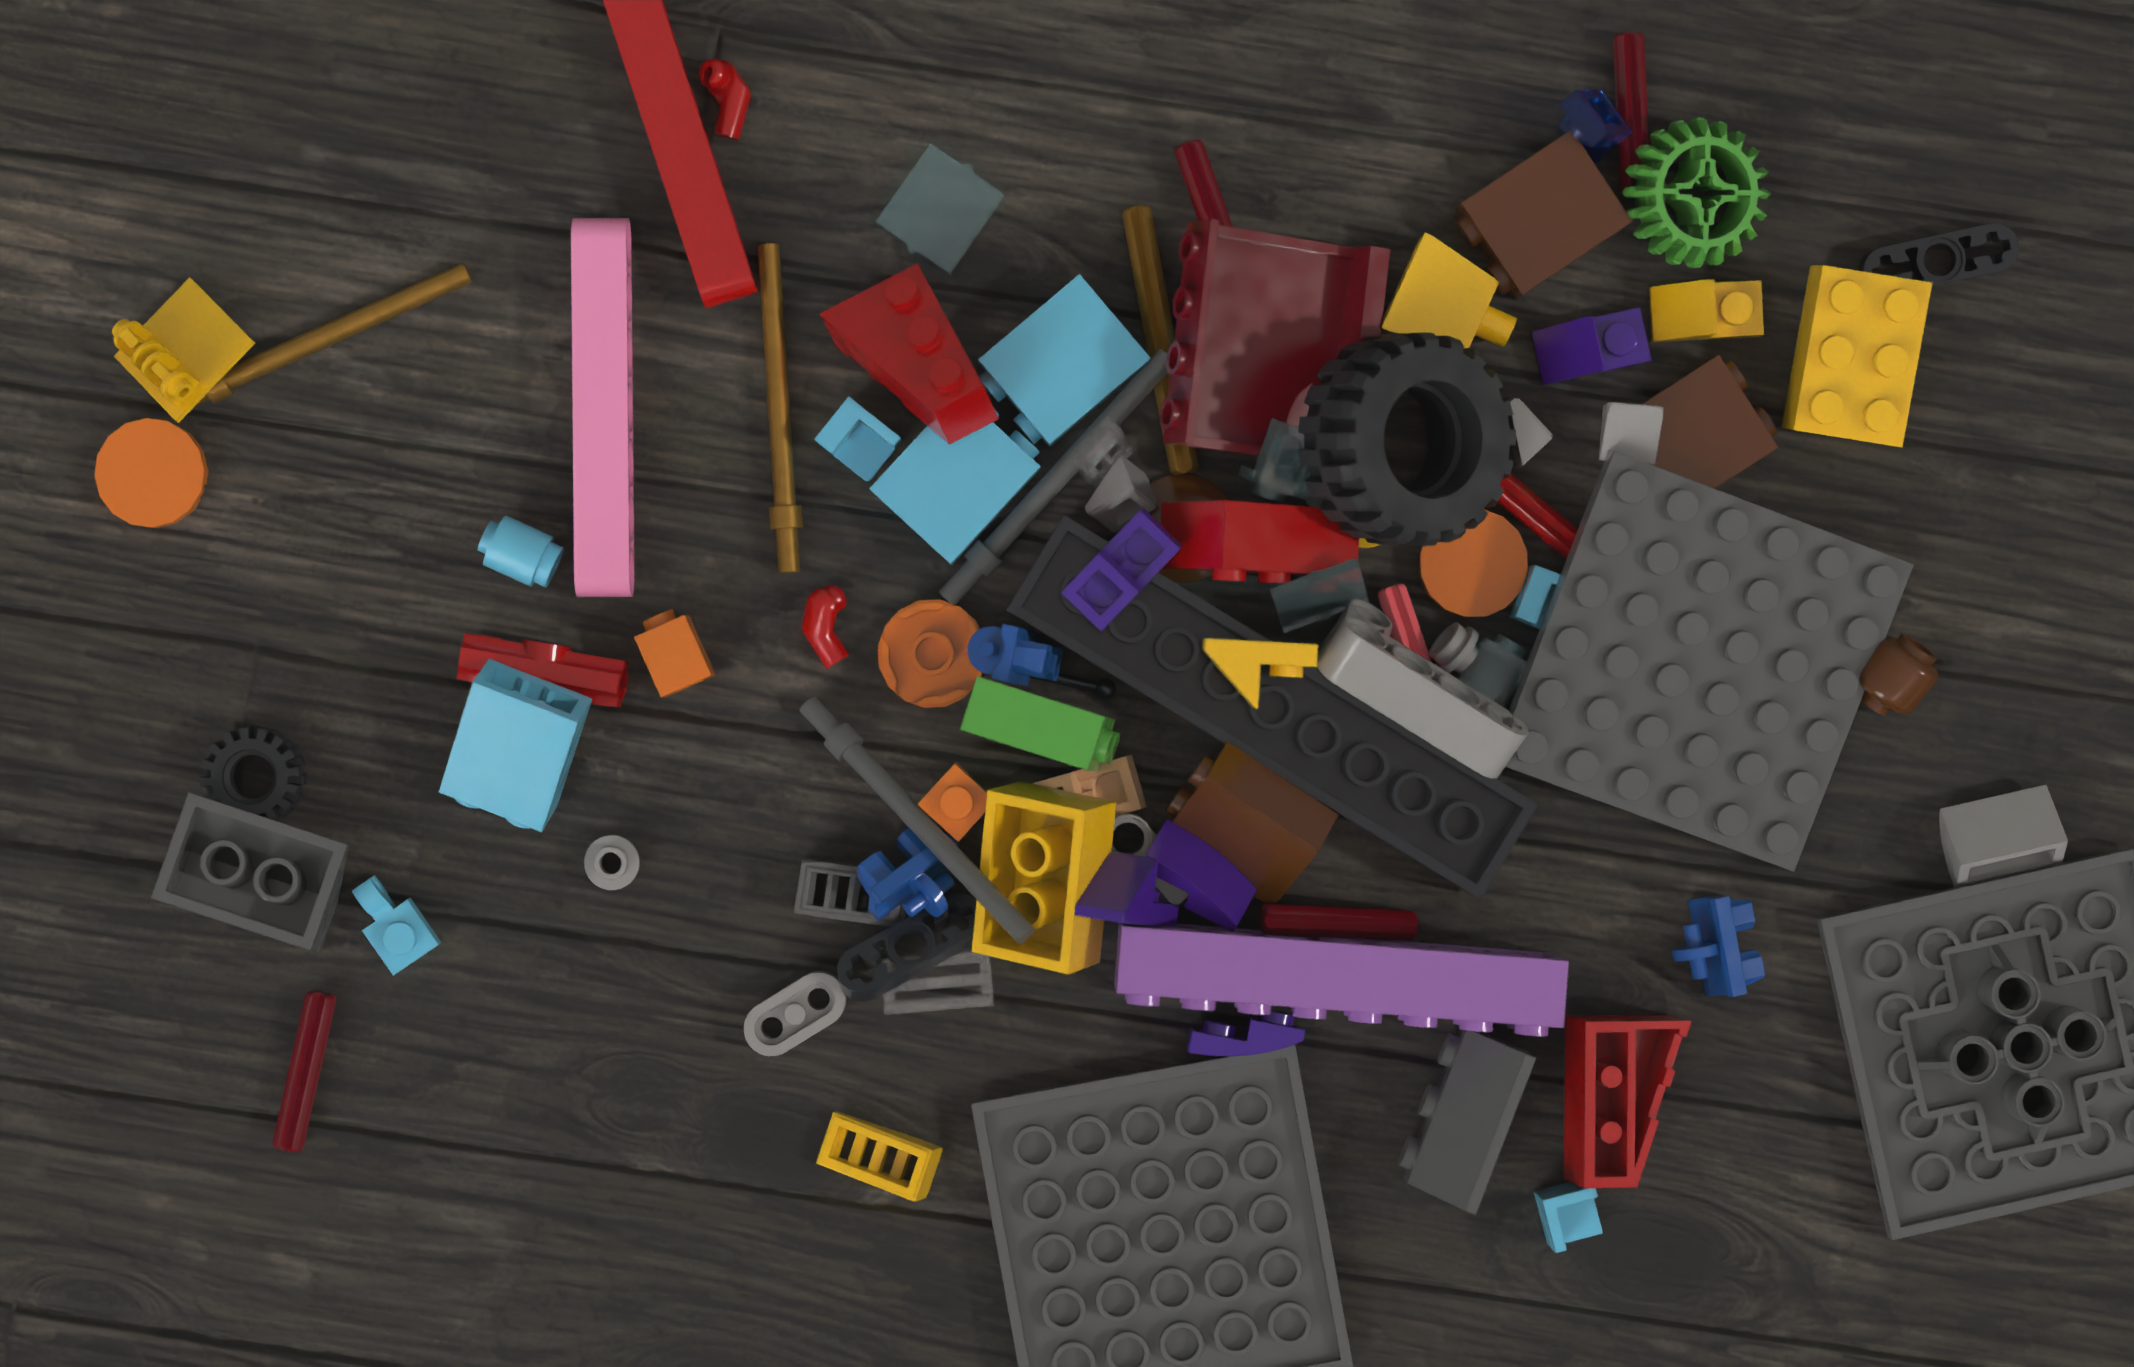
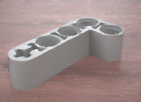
(1416, 692)

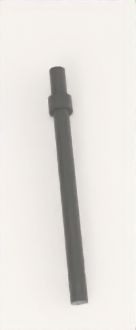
(985, 556)
(847, 745)

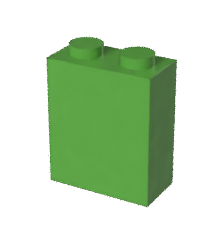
(1040, 725)

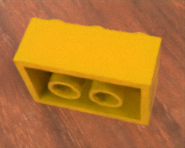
(1856, 355)
(1041, 856)

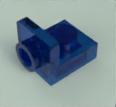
(1593, 122)

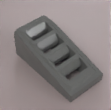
(806, 889)

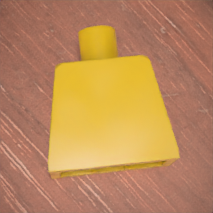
(1446, 297)

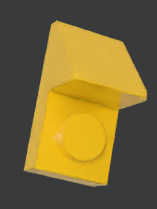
(1706, 310)
(1242, 659)

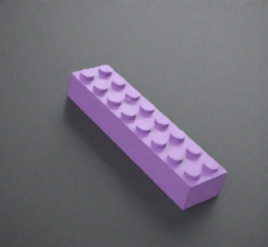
(1343, 975)

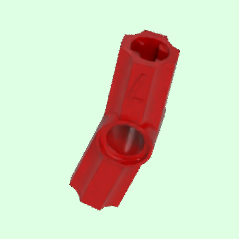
(589, 675)

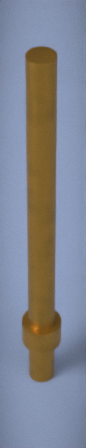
(339, 330)
(785, 515)

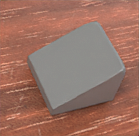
(1631, 430)
(1530, 433)
(1121, 495)

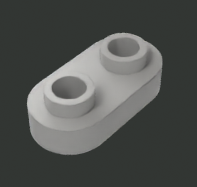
(795, 1012)

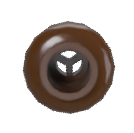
(1898, 675)

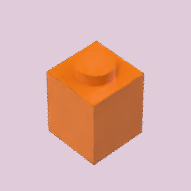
(673, 653)
(955, 802)

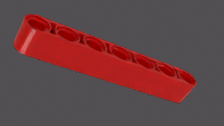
(682, 150)

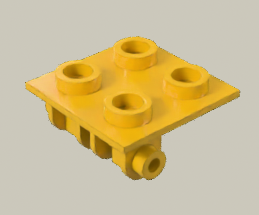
(181, 349)

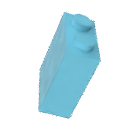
(1062, 362)
(956, 488)
(514, 745)

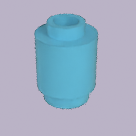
(520, 552)

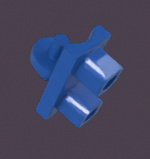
(1013, 655)
(893, 886)
(1714, 945)

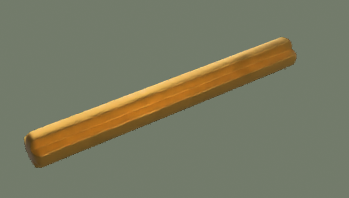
(1154, 312)

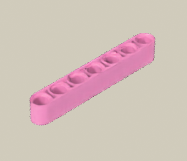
(602, 407)

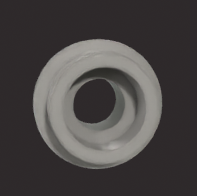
(1455, 648)
(629, 862)

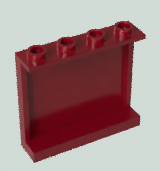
(1257, 329)

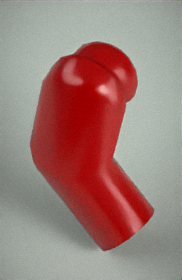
(730, 93)
(819, 623)

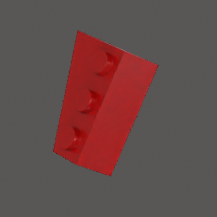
(913, 351)
(1254, 539)
(1614, 1092)

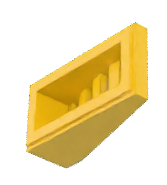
(907, 1145)

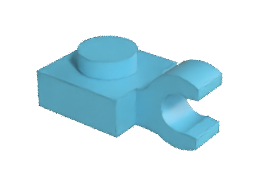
(399, 931)

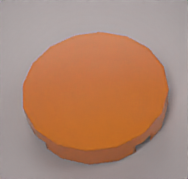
(151, 473)
(1476, 571)
(927, 652)

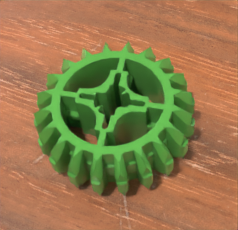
(1697, 171)

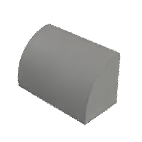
(2001, 836)

